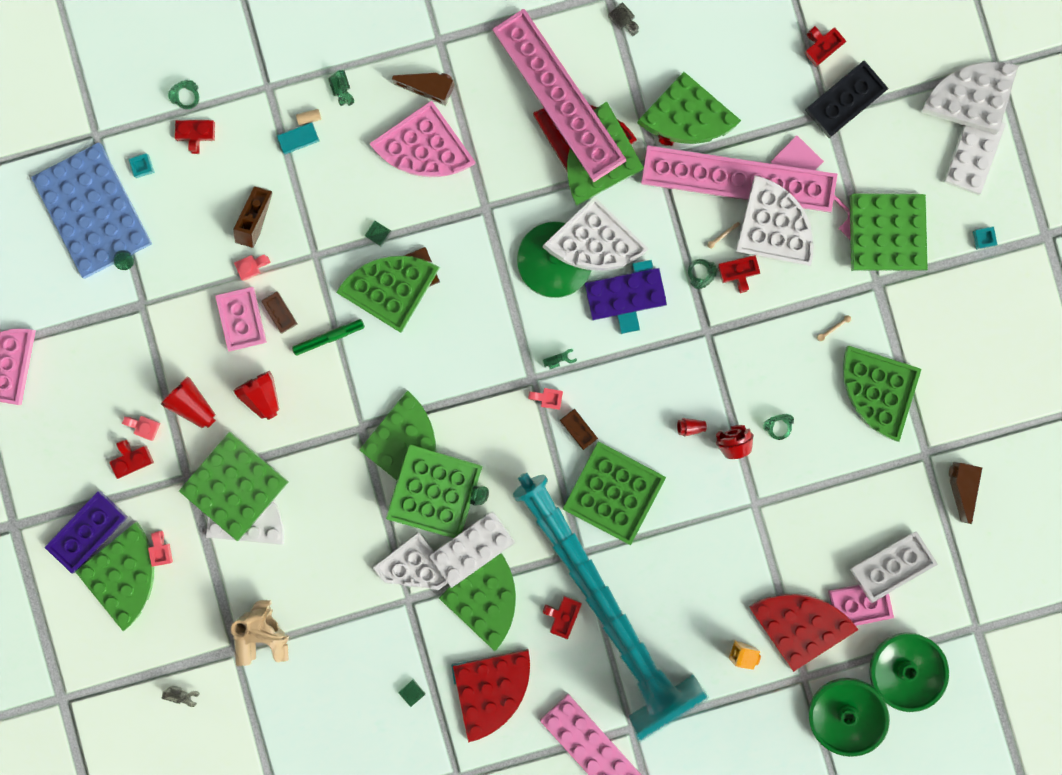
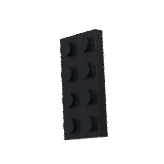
(846, 99)

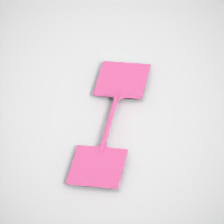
(800, 155)

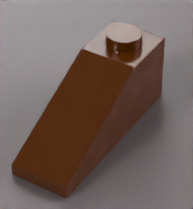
(429, 85)
(252, 217)
(965, 486)

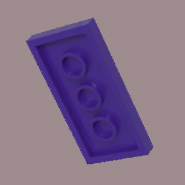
(625, 294)
(86, 532)

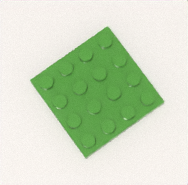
(888, 232)
(234, 486)
(433, 491)
(614, 493)

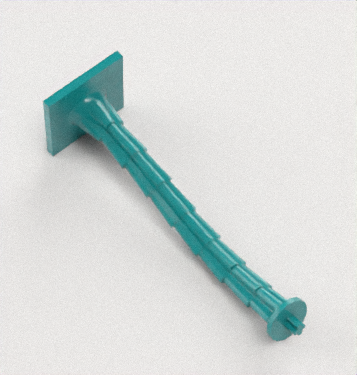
(662, 698)

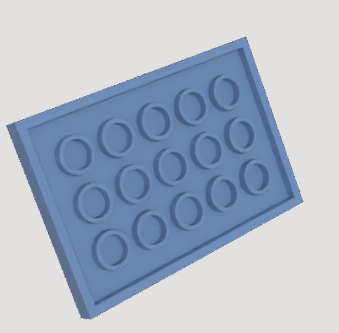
(91, 210)

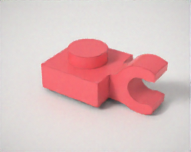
(250, 266)
(550, 398)
(144, 426)
(159, 553)

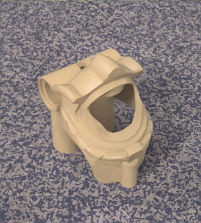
(255, 628)

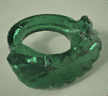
(189, 85)
(711, 270)
(769, 424)

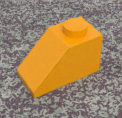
(744, 655)

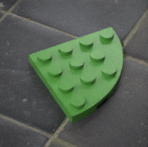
(688, 114)
(580, 183)
(390, 288)
(880, 390)
(402, 426)
(121, 576)
(485, 601)

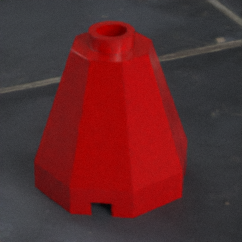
(260, 395)

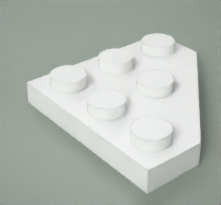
(411, 566)

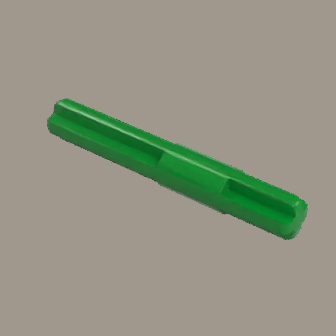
(328, 337)

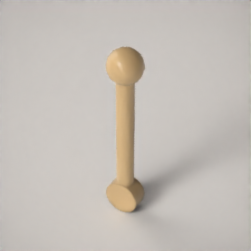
(711, 244)
(821, 337)

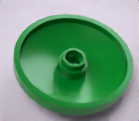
(542, 270)
(909, 672)
(849, 717)

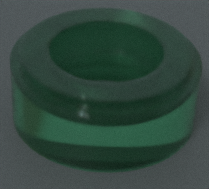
(123, 260)

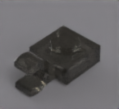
(623, 17)
(176, 695)

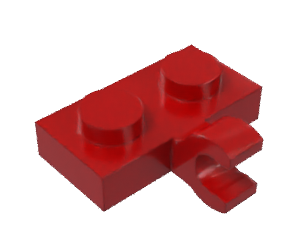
(824, 45)
(194, 132)
(739, 270)
(131, 460)
(563, 617)

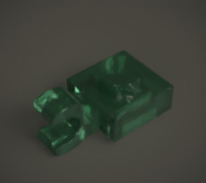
(339, 86)
(554, 361)

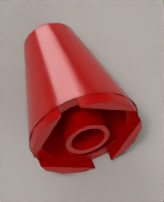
(190, 404)

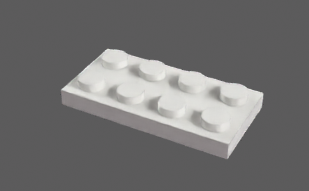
(973, 159)
(472, 549)
(893, 567)

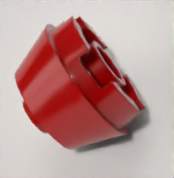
(735, 442)

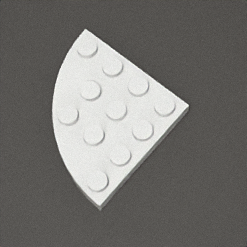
(974, 95)
(775, 225)
(595, 240)
(267, 528)

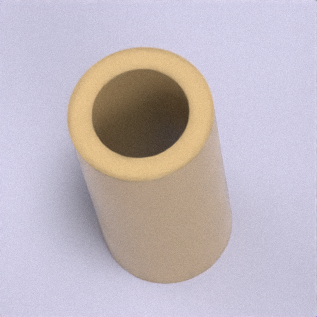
(308, 117)

